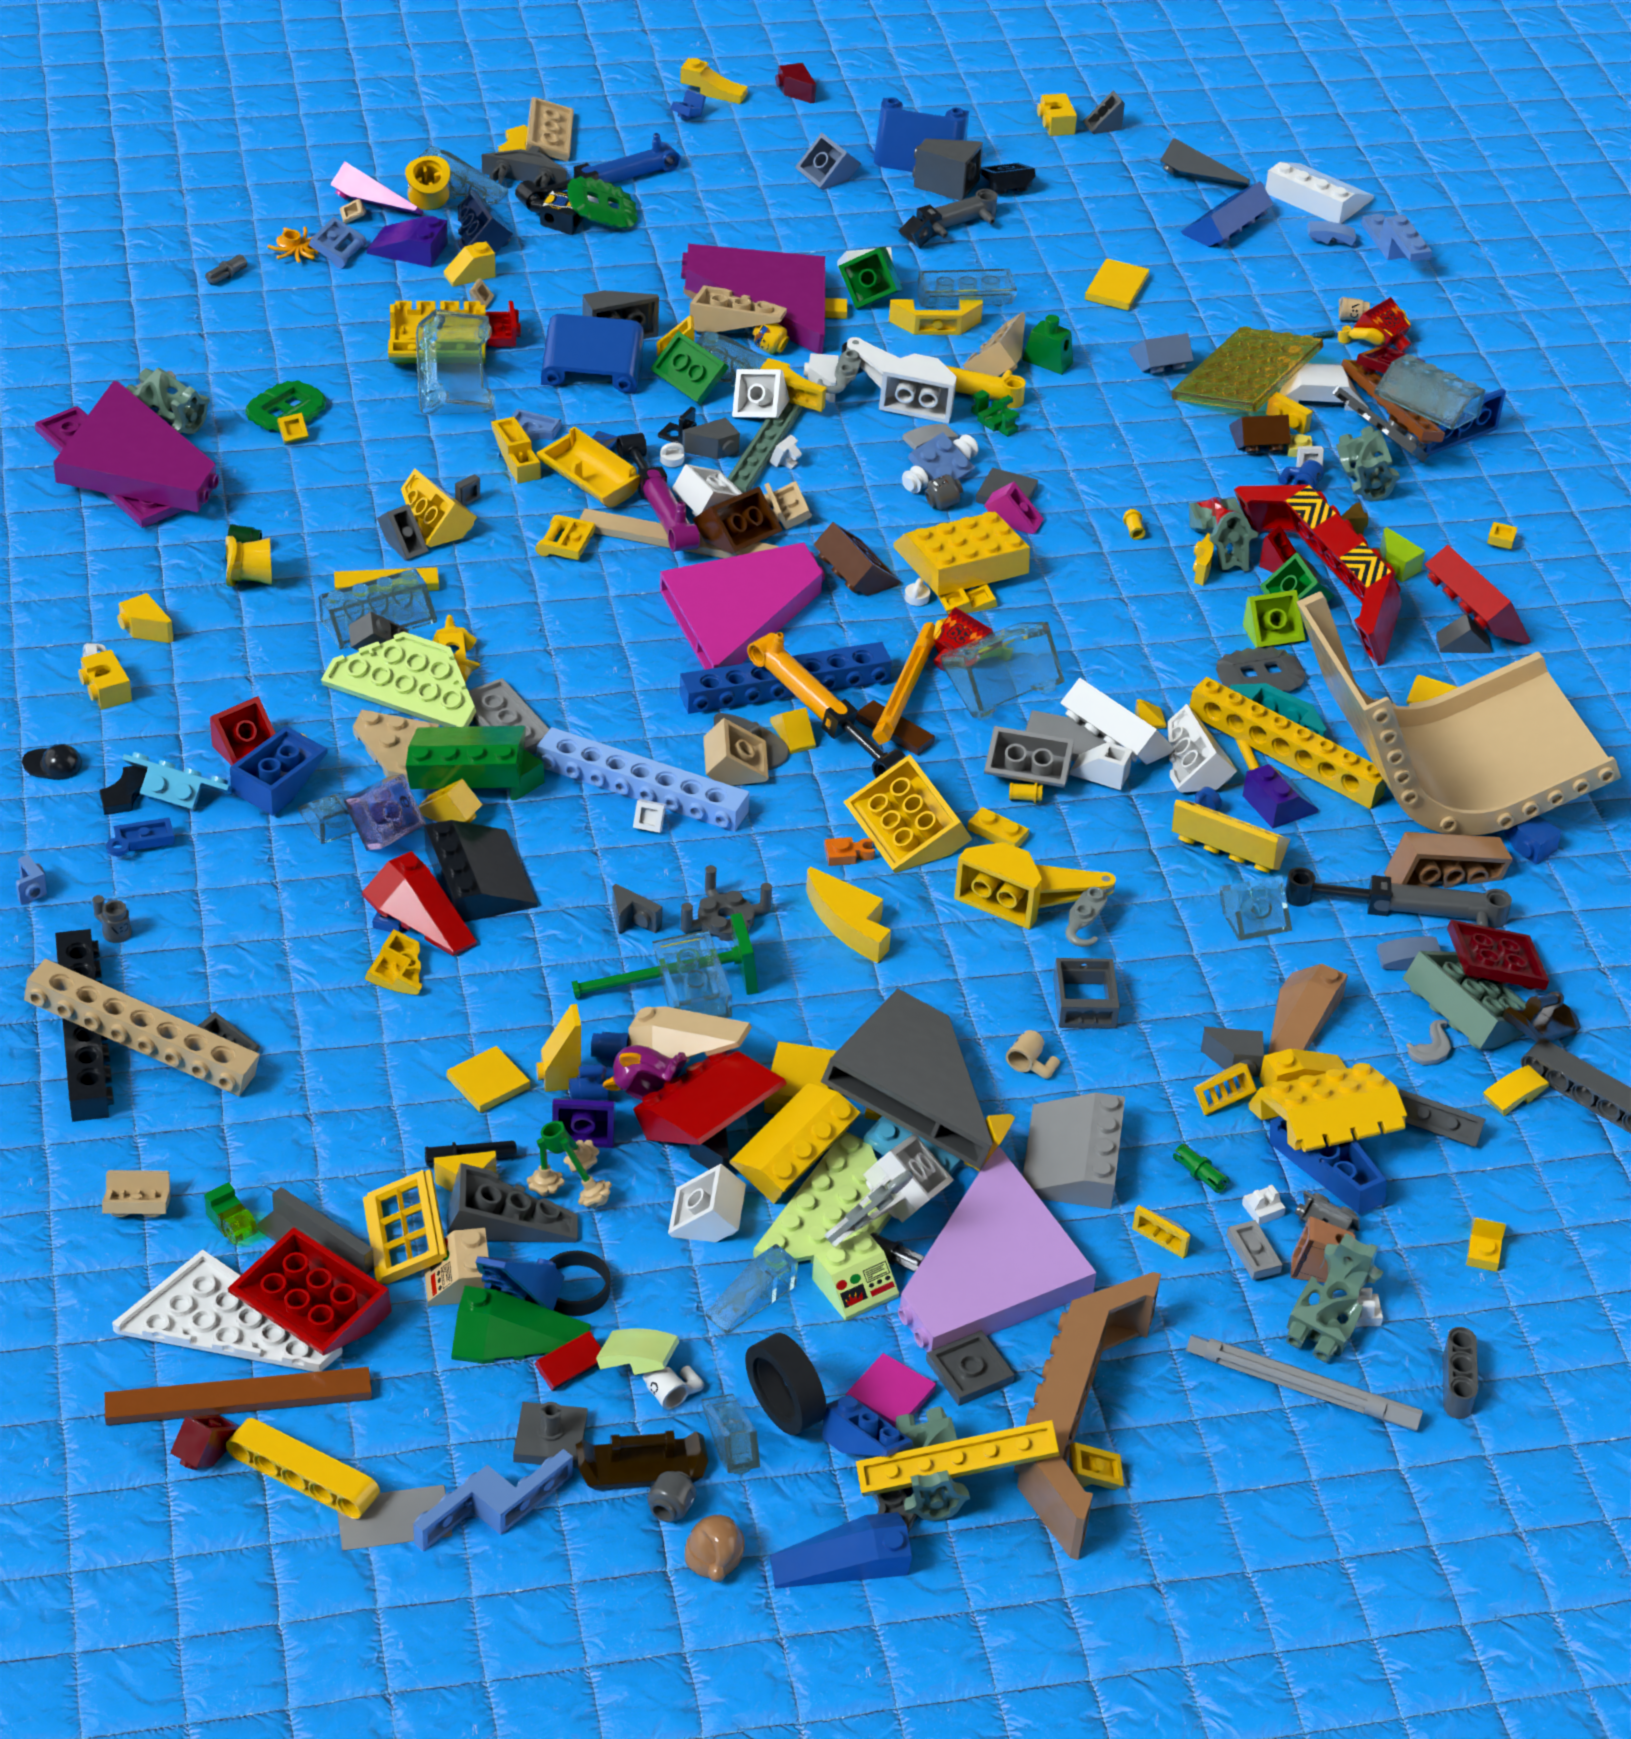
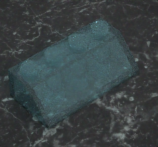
(949, 286)
(1431, 392)
(396, 597)

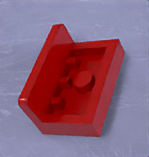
(504, 327)

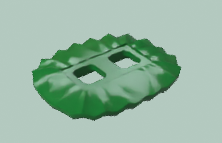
(601, 213)
(277, 397)

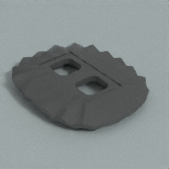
(1287, 680)

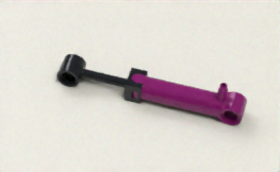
(655, 489)

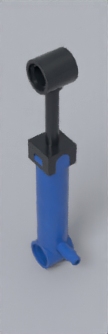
(659, 157)

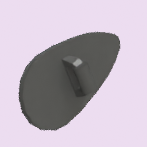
(776, 748)

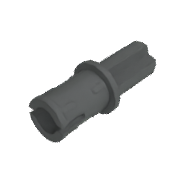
(226, 269)

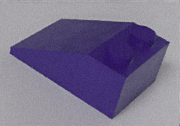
(412, 241)

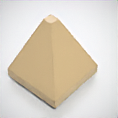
(352, 211)

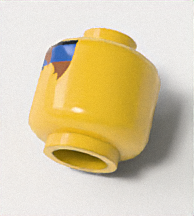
(771, 338)

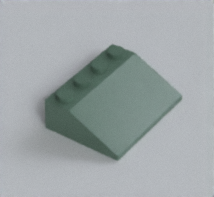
(1468, 1003)

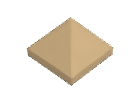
(481, 293)

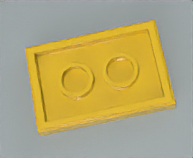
(1117, 284)

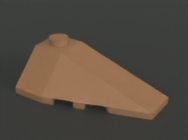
(1305, 1006)

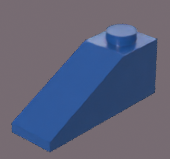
(1534, 838)

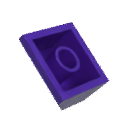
(1276, 796)
(587, 1119)

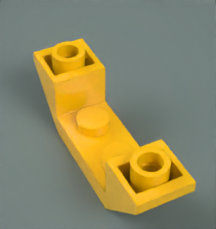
(935, 321)

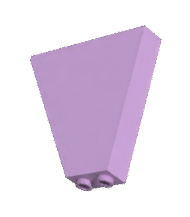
(993, 1263)

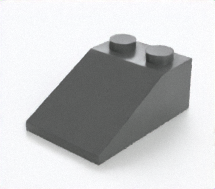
(626, 306)

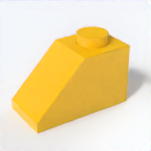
(471, 264)
(145, 619)
(451, 803)

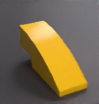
(516, 450)

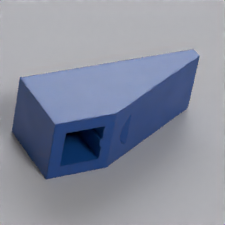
(859, 1431)

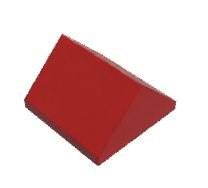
(240, 729)

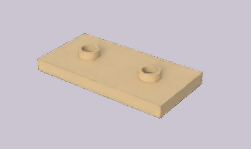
(550, 128)

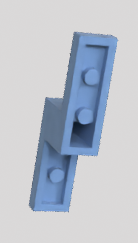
(1396, 237)
(492, 1499)

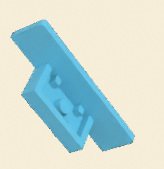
(171, 785)

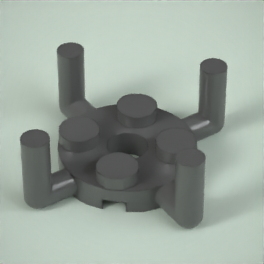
(718, 905)

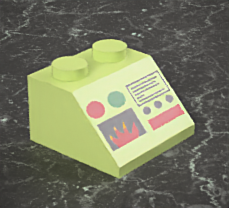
(854, 1276)

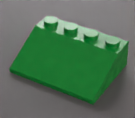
(476, 754)

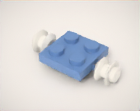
(939, 458)

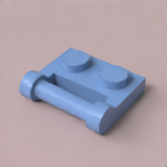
(332, 236)

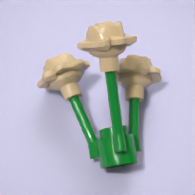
(580, 1158)

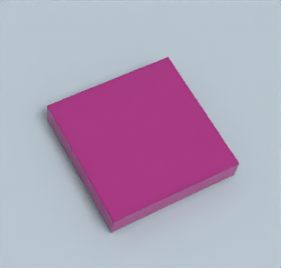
(892, 1389)

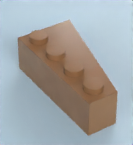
(1447, 859)

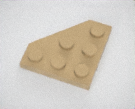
(387, 739)

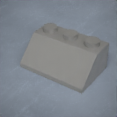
(1029, 756)

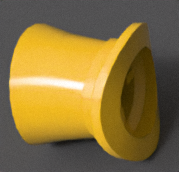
(428, 182)
(248, 561)

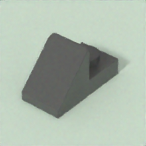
(634, 908)

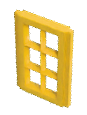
(432, 1227)

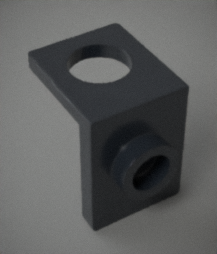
(917, 231)
(686, 421)

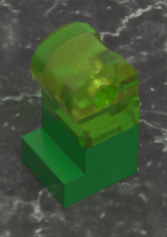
(229, 1214)

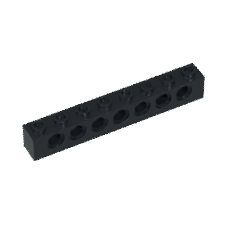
(83, 1047)

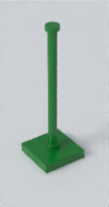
(740, 954)

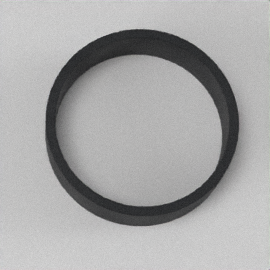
(589, 1260)

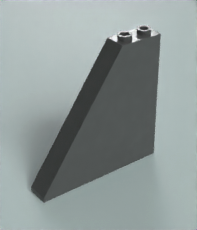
(913, 1074)

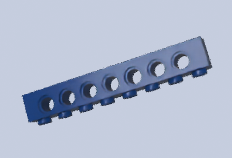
(752, 684)

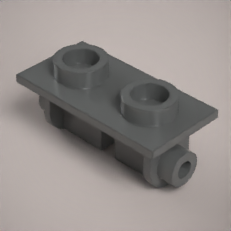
(1321, 1208)

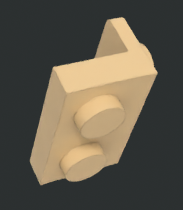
(788, 504)
(136, 1193)

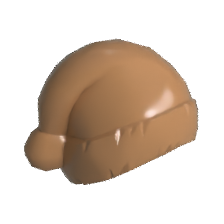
(714, 1547)

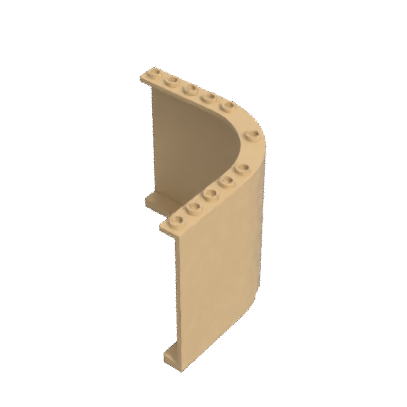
(1475, 753)

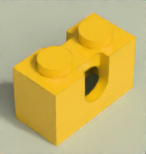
(1057, 114)
(105, 679)

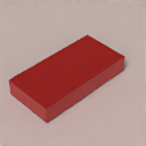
(569, 1360)

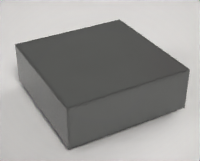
(468, 490)

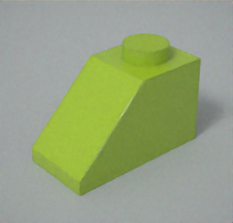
(1401, 554)

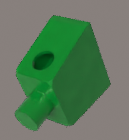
(1050, 346)

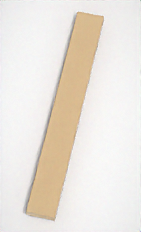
(654, 533)

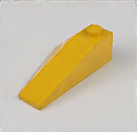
(435, 511)

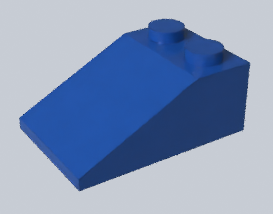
(276, 770)

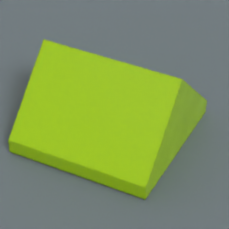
(1273, 619)

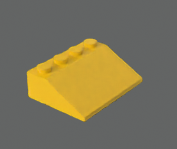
(907, 817)

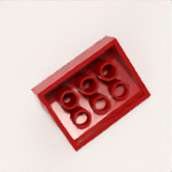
(1475, 595)
(706, 1098)
(313, 1293)

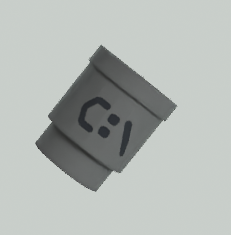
(114, 919)

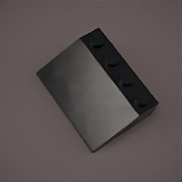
(477, 869)

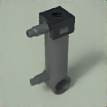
(981, 206)

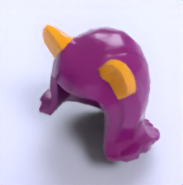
(643, 1070)

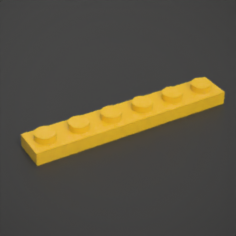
(959, 1457)

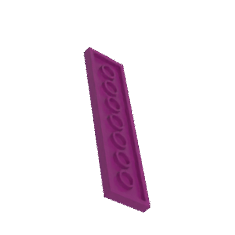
(58, 431)

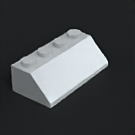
(1115, 723)

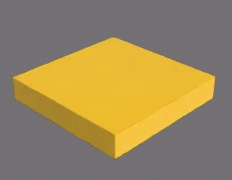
(488, 1079)

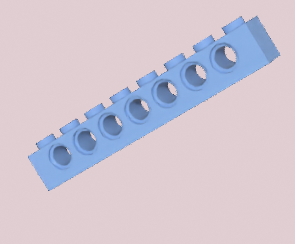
(643, 779)

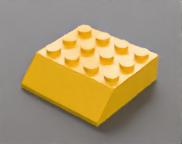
(965, 553)

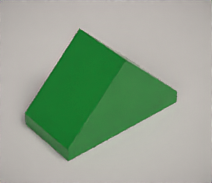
(531, 776)

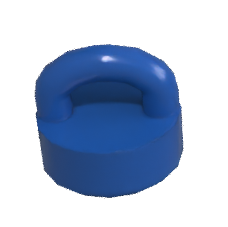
(1208, 798)

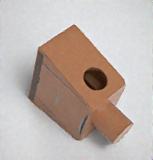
(1308, 1254)

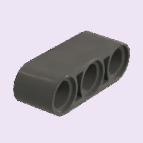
(1460, 1373)

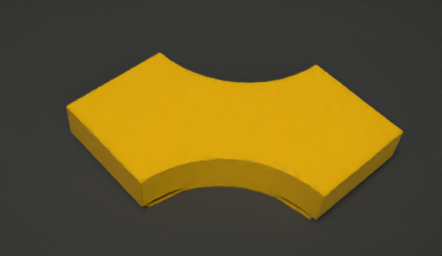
(515, 138)

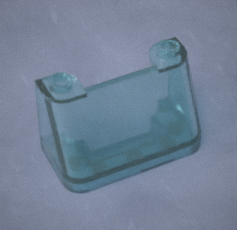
(452, 363)
(1004, 667)

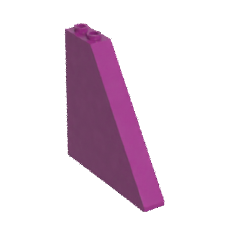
(766, 276)
(135, 455)

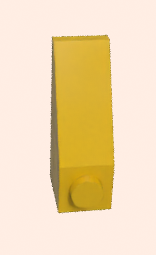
(561, 1053)
(1293, 1063)

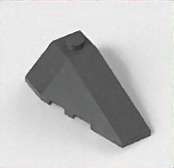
(1191, 163)
(505, 1210)

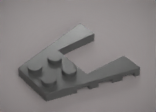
(1390, 428)

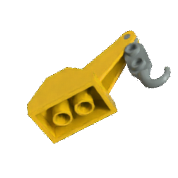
(1013, 887)

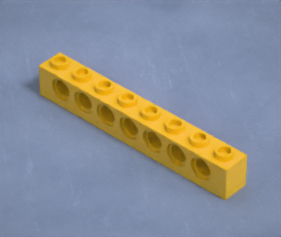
(1288, 742)

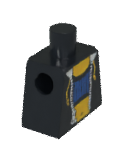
(557, 212)

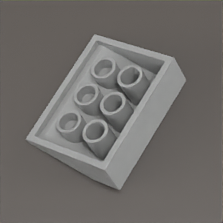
(1075, 1149)

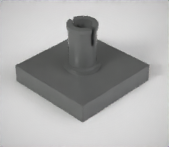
(548, 1430)

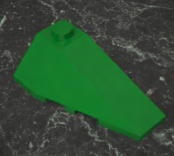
(505, 1326)

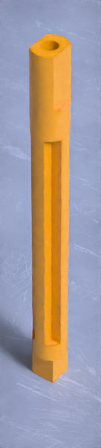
(905, 685)

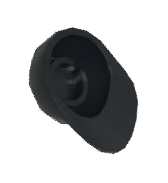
(53, 762)

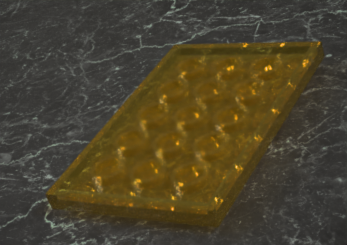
(1247, 369)

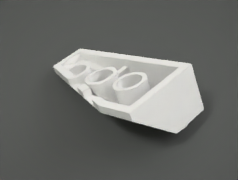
(1197, 755)

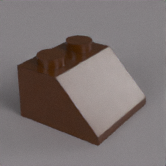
(1261, 432)

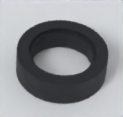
(781, 1360)

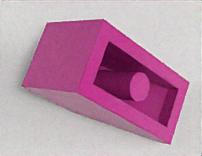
(1014, 508)

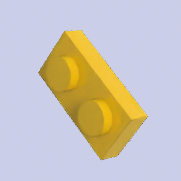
(1299, 416)
(997, 828)

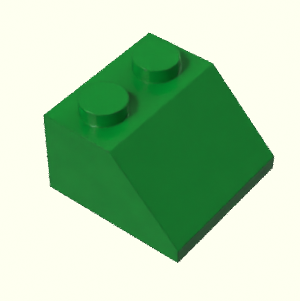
(870, 277)
(1297, 575)

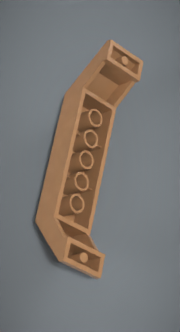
(1087, 1330)

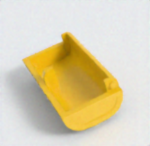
(591, 467)

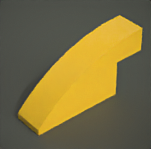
(849, 914)

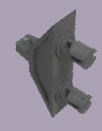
(523, 166)

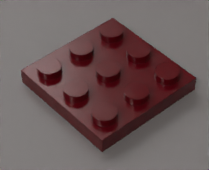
(1497, 955)

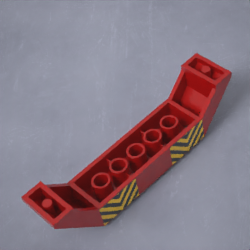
(1344, 552)

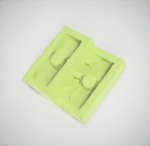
(642, 1348)

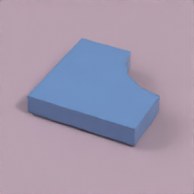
(537, 425)

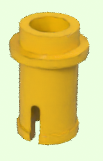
(1133, 520)
(1026, 792)

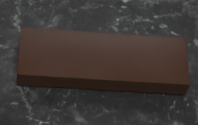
(905, 734)

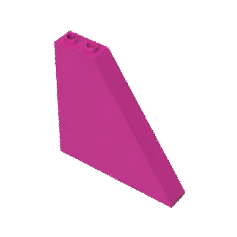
(740, 599)

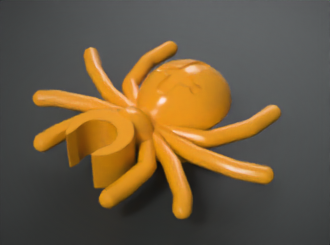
(291, 242)

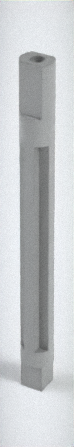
(1306, 1382)

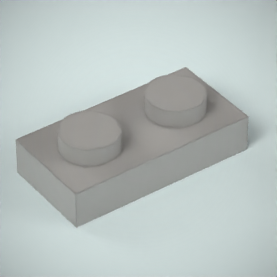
(1254, 1250)

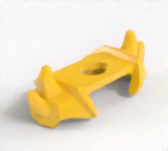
(459, 637)

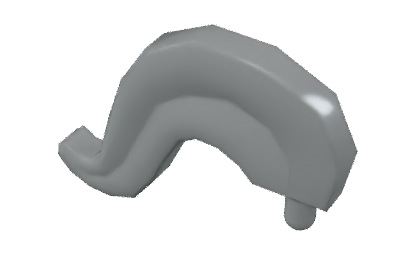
(1434, 1052)

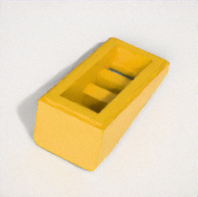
(1246, 1088)

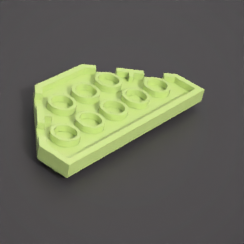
(407, 677)
(824, 1201)

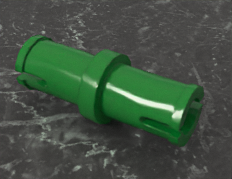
(1201, 1168)

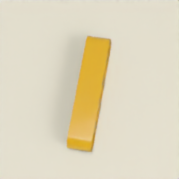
(303, 1468)

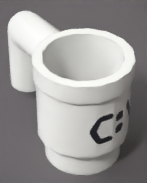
(669, 1388)

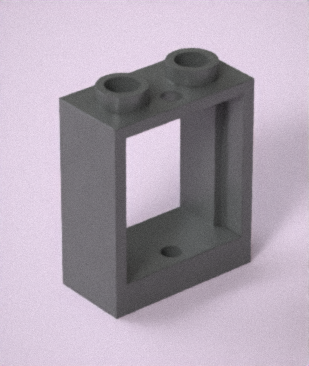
(1086, 1012)

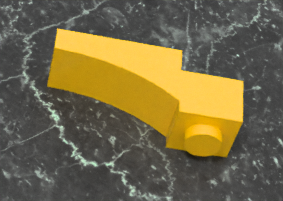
(711, 84)
(800, 390)

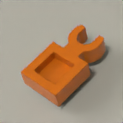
(845, 851)

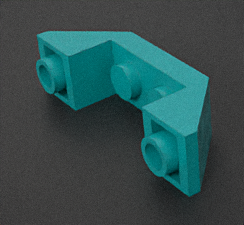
(1283, 704)

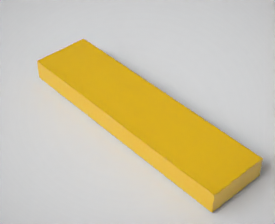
(349, 578)

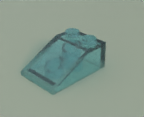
(693, 974)

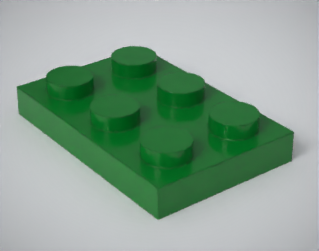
(689, 368)

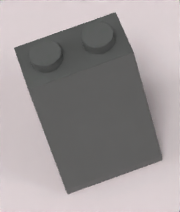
(948, 167)

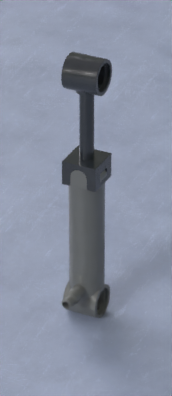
(1486, 908)

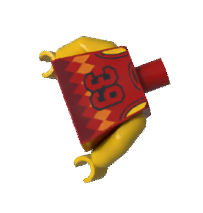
(1381, 326)
(955, 632)

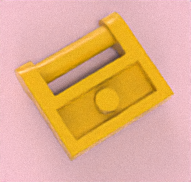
(572, 540)

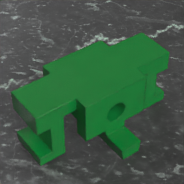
(993, 417)

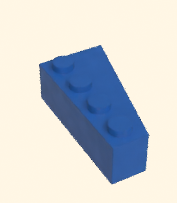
(1339, 1168)

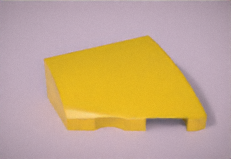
(397, 965)

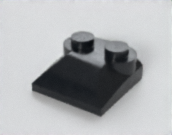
(1009, 177)

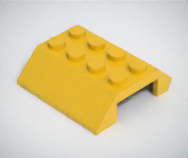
(405, 322)
(1332, 1106)

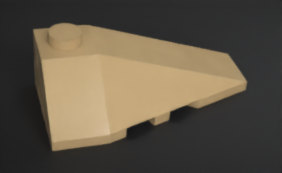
(719, 311)
(1001, 350)
(685, 1031)

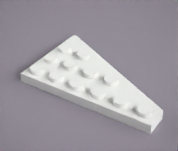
(200, 1314)

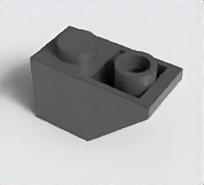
(371, 629)

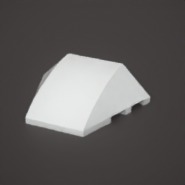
(1318, 382)

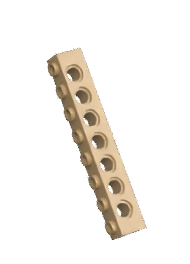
(141, 1027)

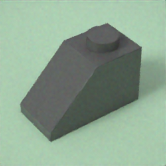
(712, 439)
(402, 532)
(1233, 1047)

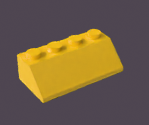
(1229, 834)
(794, 1139)

